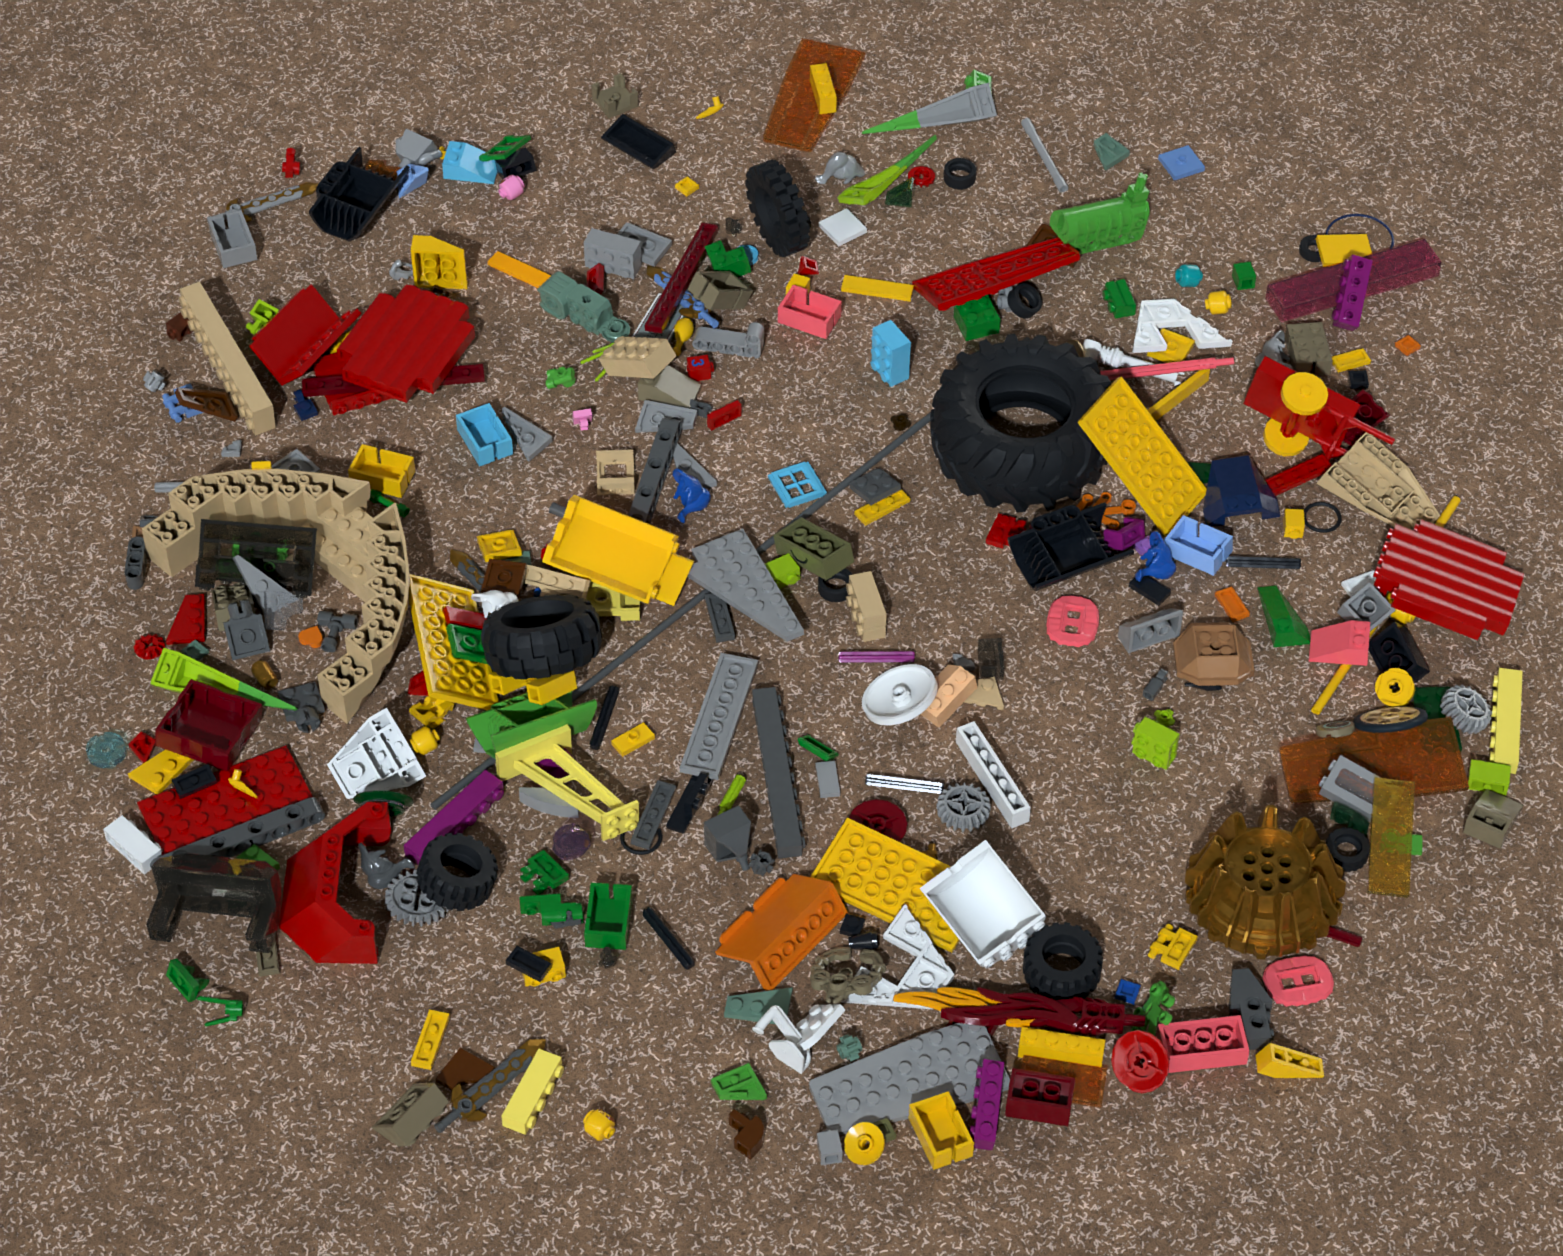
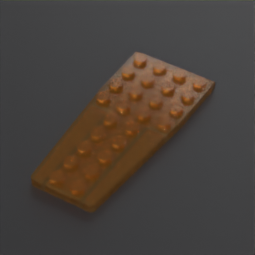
(795, 114)
(1419, 755)

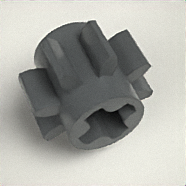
(761, 863)

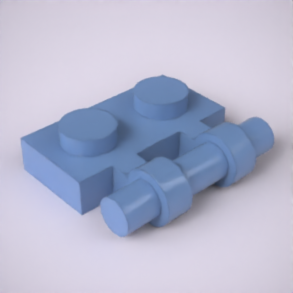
(176, 412)

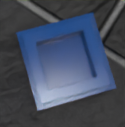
(1127, 991)

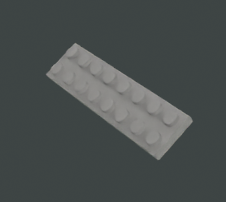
(719, 716)

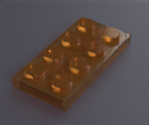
(1088, 1079)

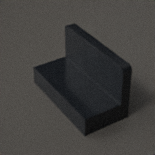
(194, 781)

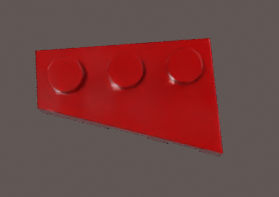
(189, 621)

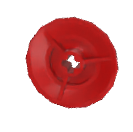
(1126, 1063)

